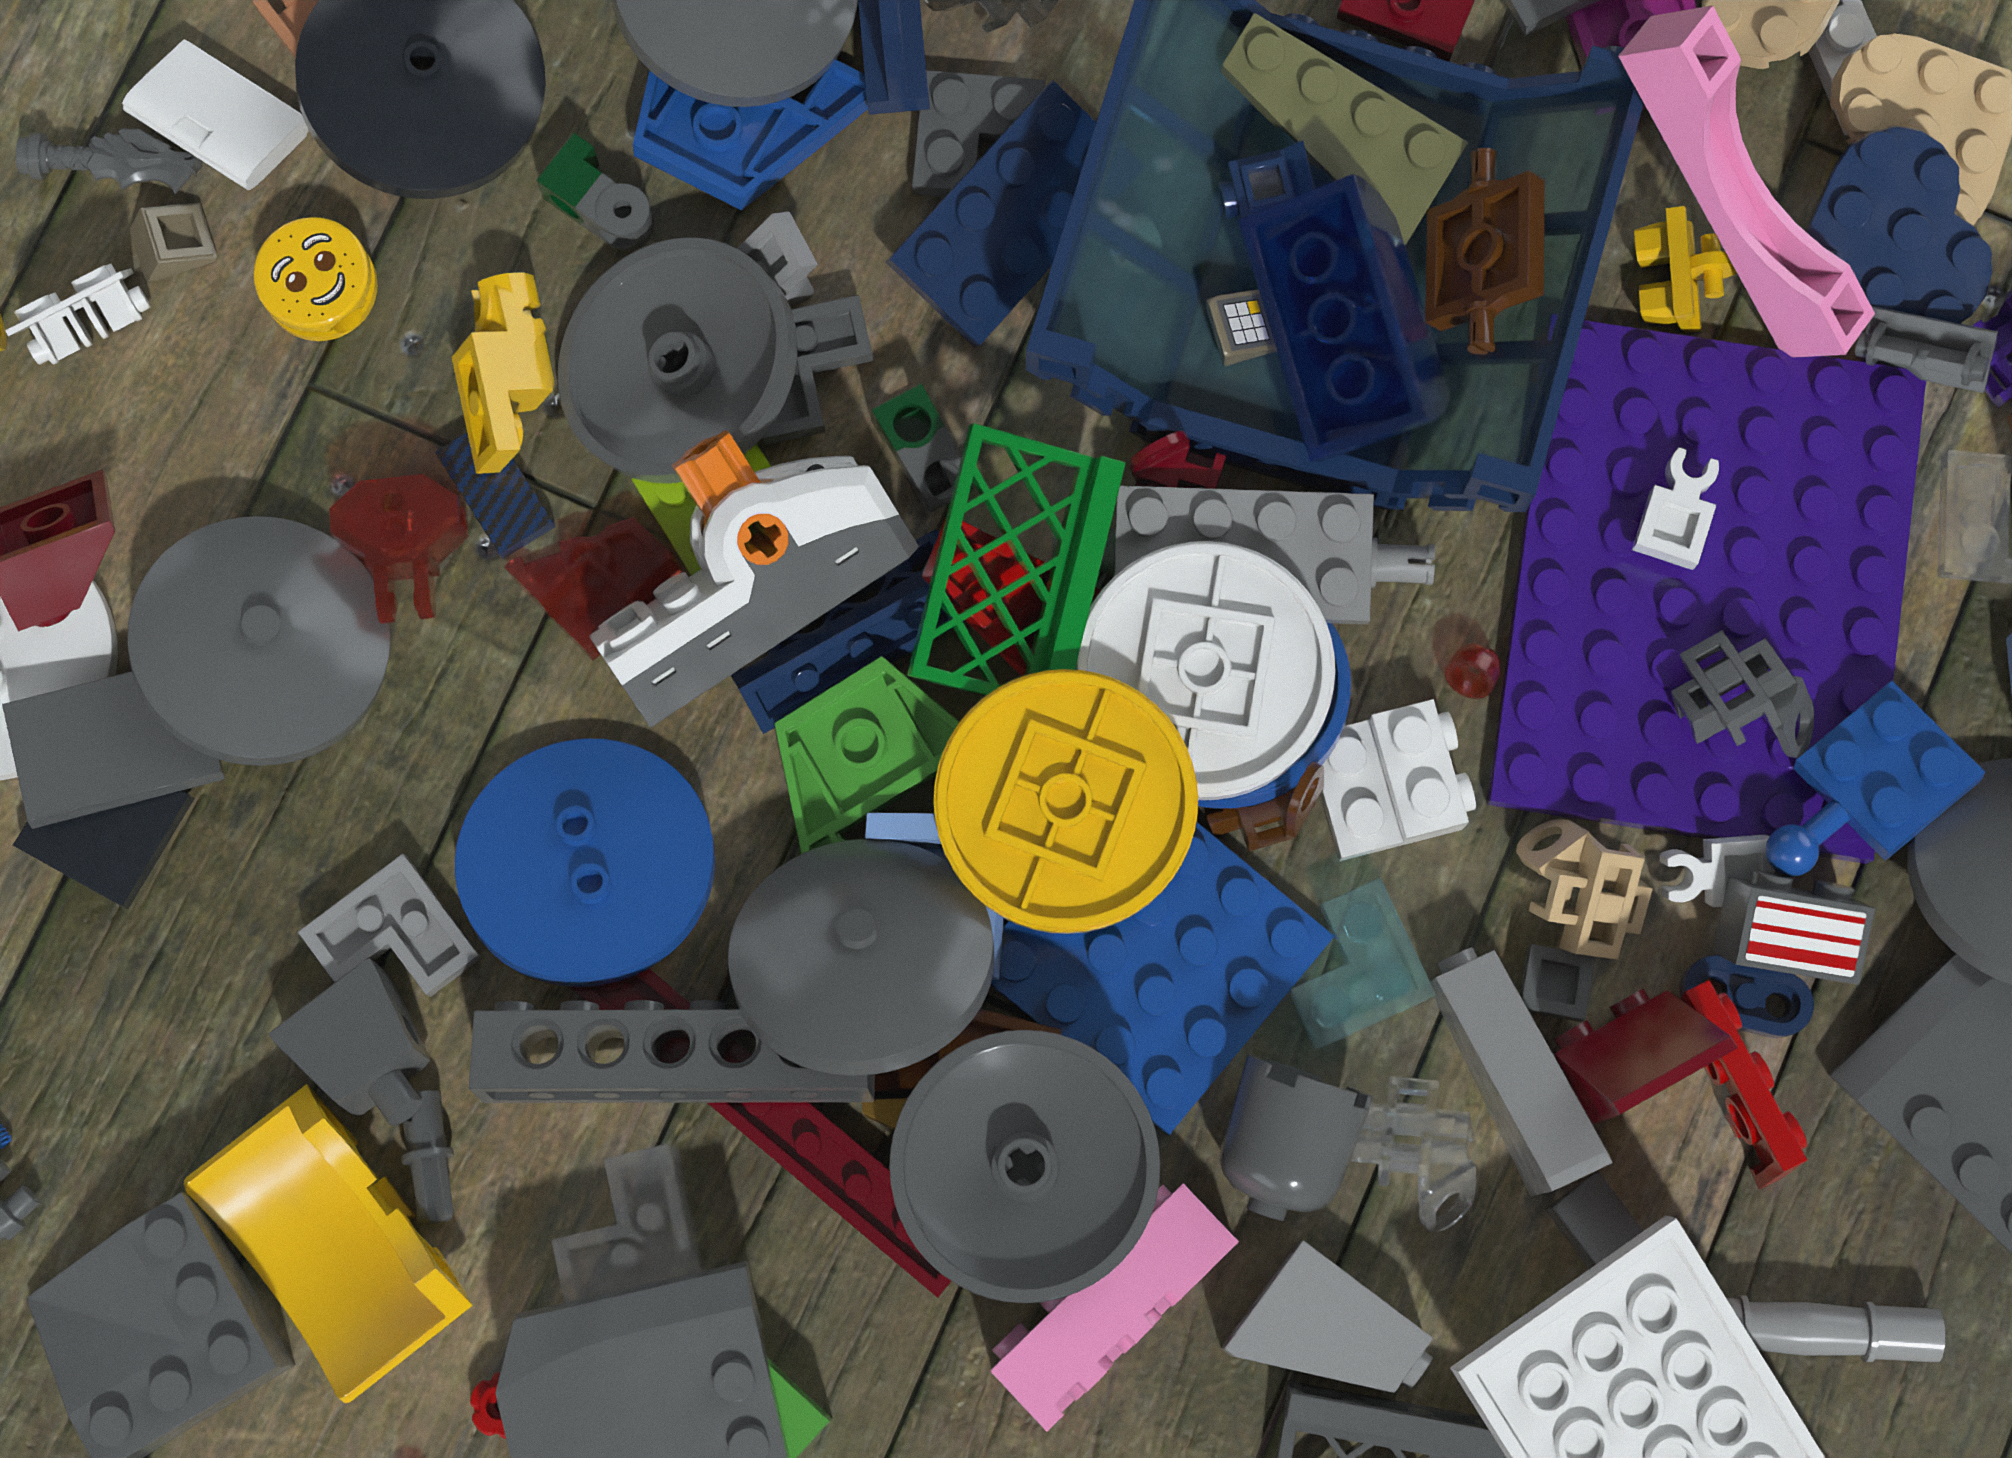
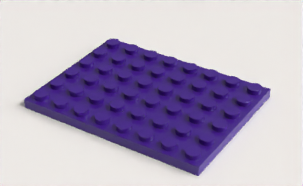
(1796, 553)

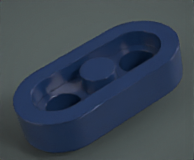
(1749, 990)

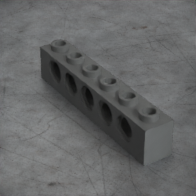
(507, 1035)

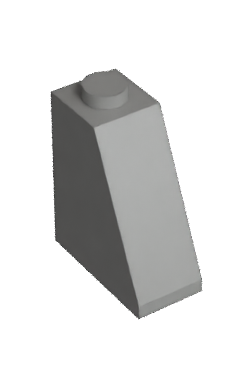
(1329, 1326)

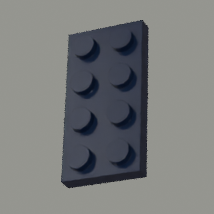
(1000, 219)

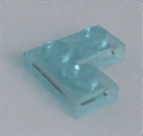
(1379, 972)

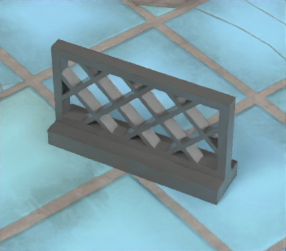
(1383, 1424)

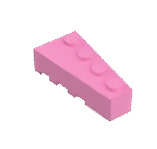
(1101, 1322)

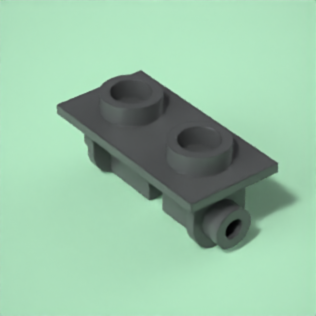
(1929, 348)

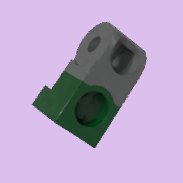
(607, 209)
(919, 445)

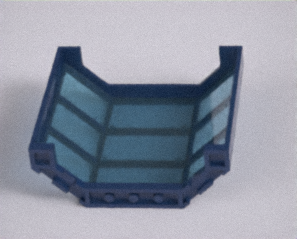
(1154, 244)

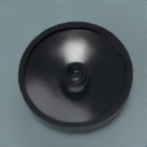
(413, 127)

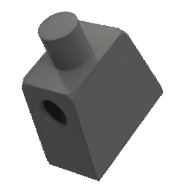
(359, 1044)

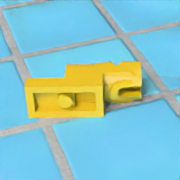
(502, 368)

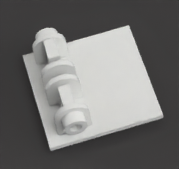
(47, 321)

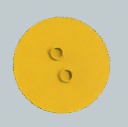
(1065, 801)

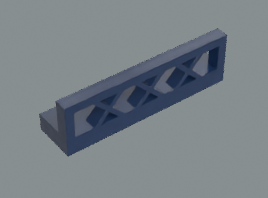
(844, 644)

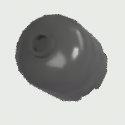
(1290, 1137)

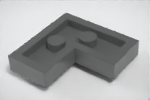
(961, 115)
(828, 339)

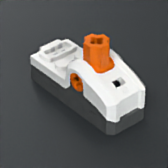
(816, 542)

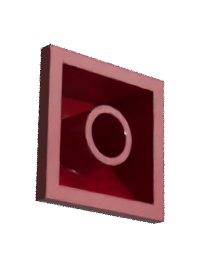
(53, 549)

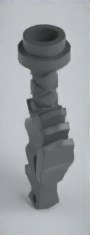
(125, 157)

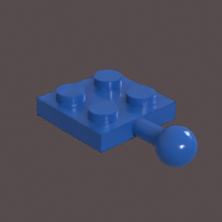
(1882, 774)

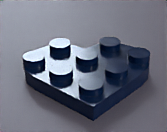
(1897, 226)

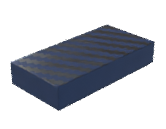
(499, 501)

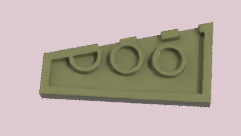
(1343, 120)

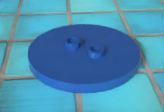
(585, 862)

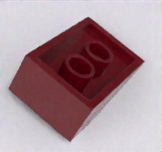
(1637, 1053)

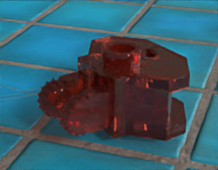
(400, 542)

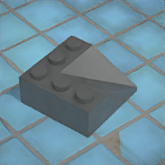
(154, 1332)

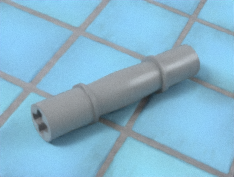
(1843, 1330)

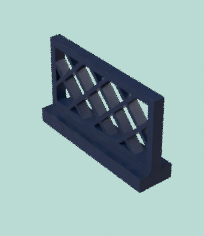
(893, 56)

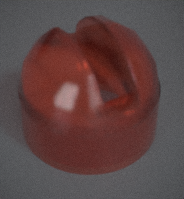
(1468, 683)

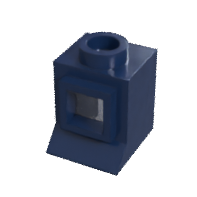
(1265, 181)

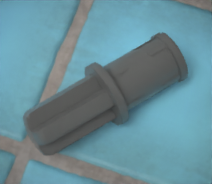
(428, 1158)

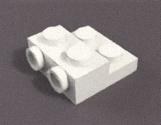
(1395, 781)

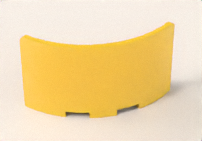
(329, 1241)

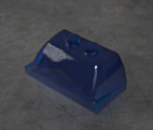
(1345, 317)

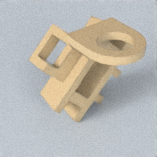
(1585, 863)

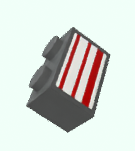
(1794, 929)

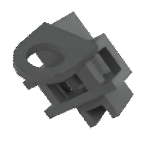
(1768, 694)

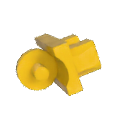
(1674, 244)

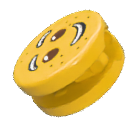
(315, 279)

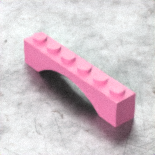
(1688, 84)

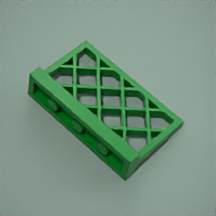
(1072, 572)

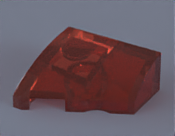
(596, 578)

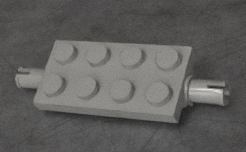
(1311, 534)

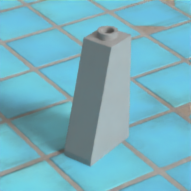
(1517, 1074)

